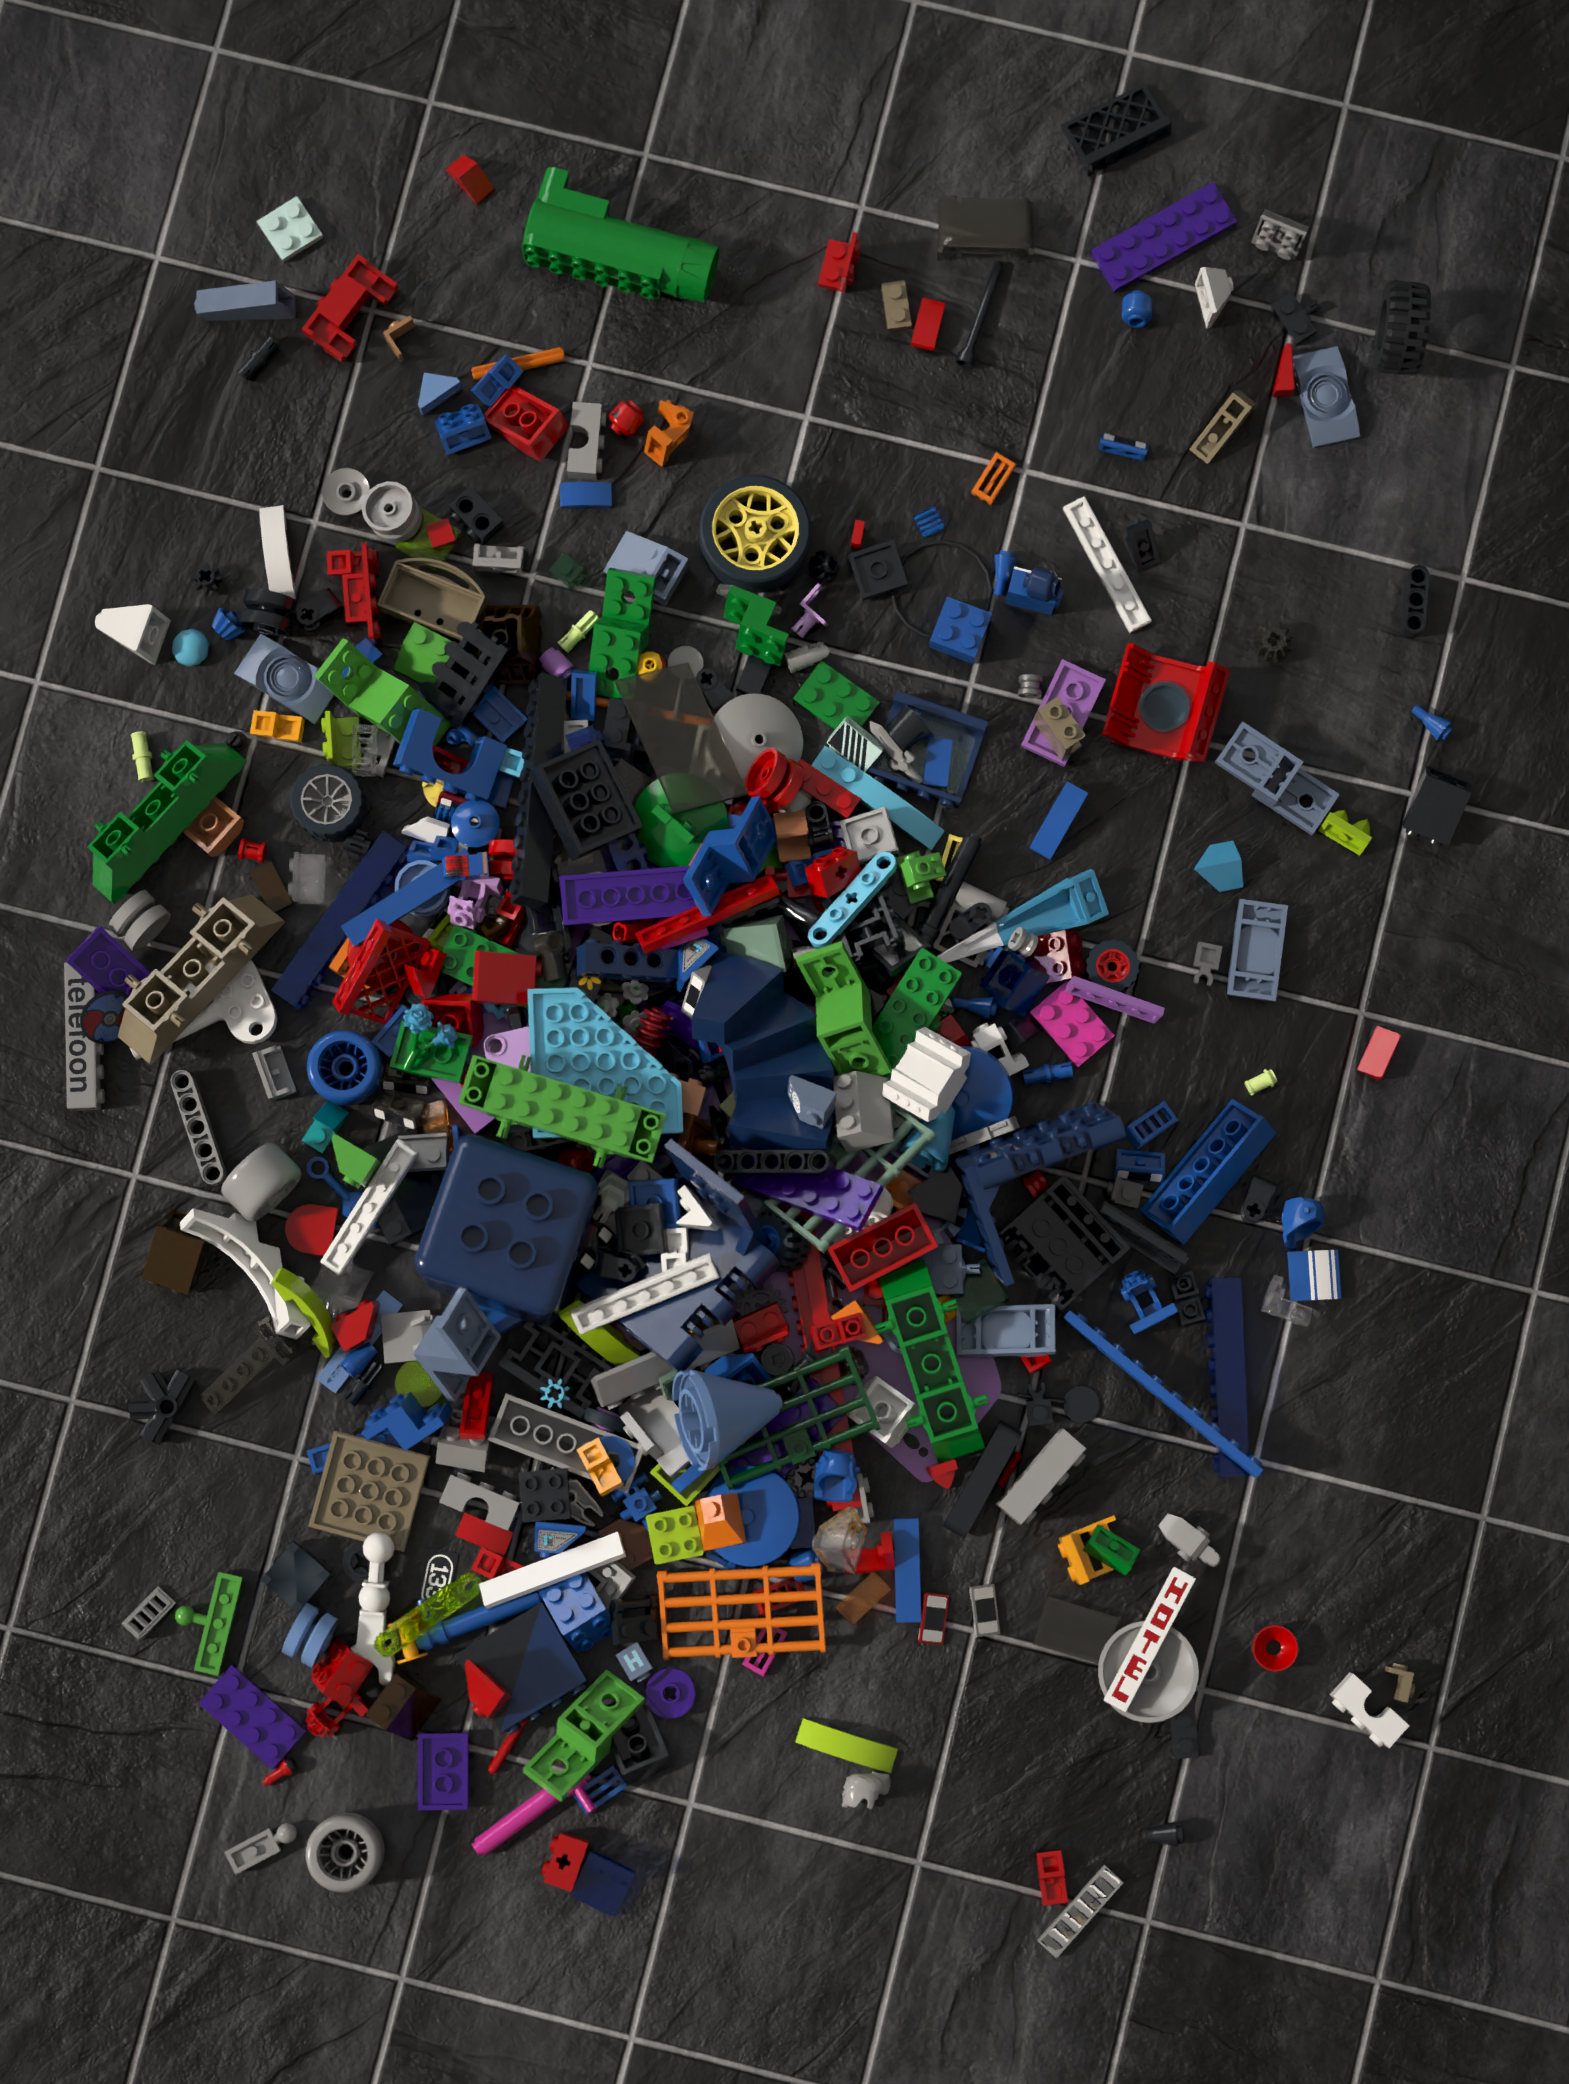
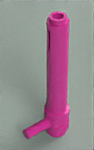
(525, 1815)

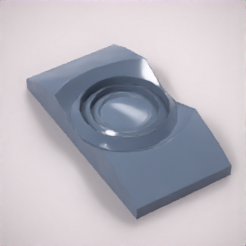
(1326, 397)
(285, 678)
(1257, 950)
(1008, 1332)

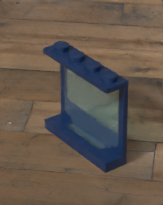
(943, 723)

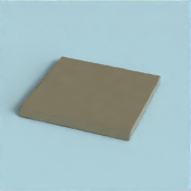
(369, 1489)

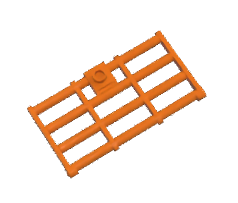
(742, 1631)

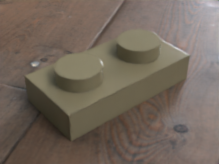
(896, 305)

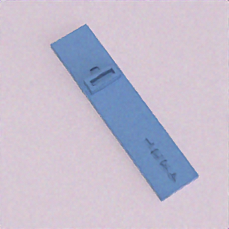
(333, 1374)

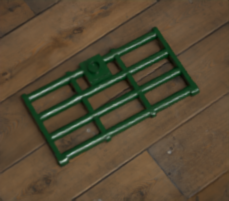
(796, 1435)

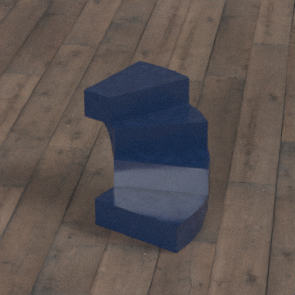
(764, 1043)

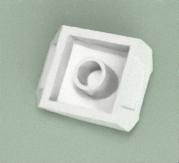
(890, 1409)

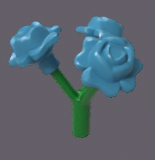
(418, 1020)

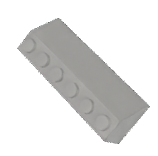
(643, 1372)
(551, 1436)

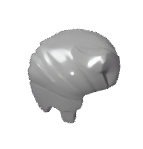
(866, 1787)

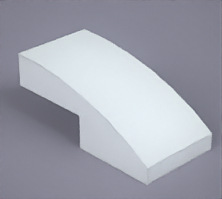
(678, 1248)

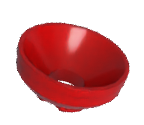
(1288, 1648)

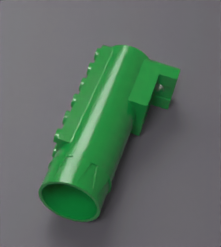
(580, 238)

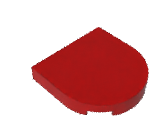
(312, 1228)

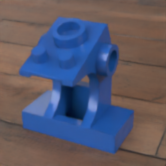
(1137, 1283)

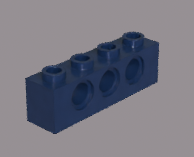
(591, 965)

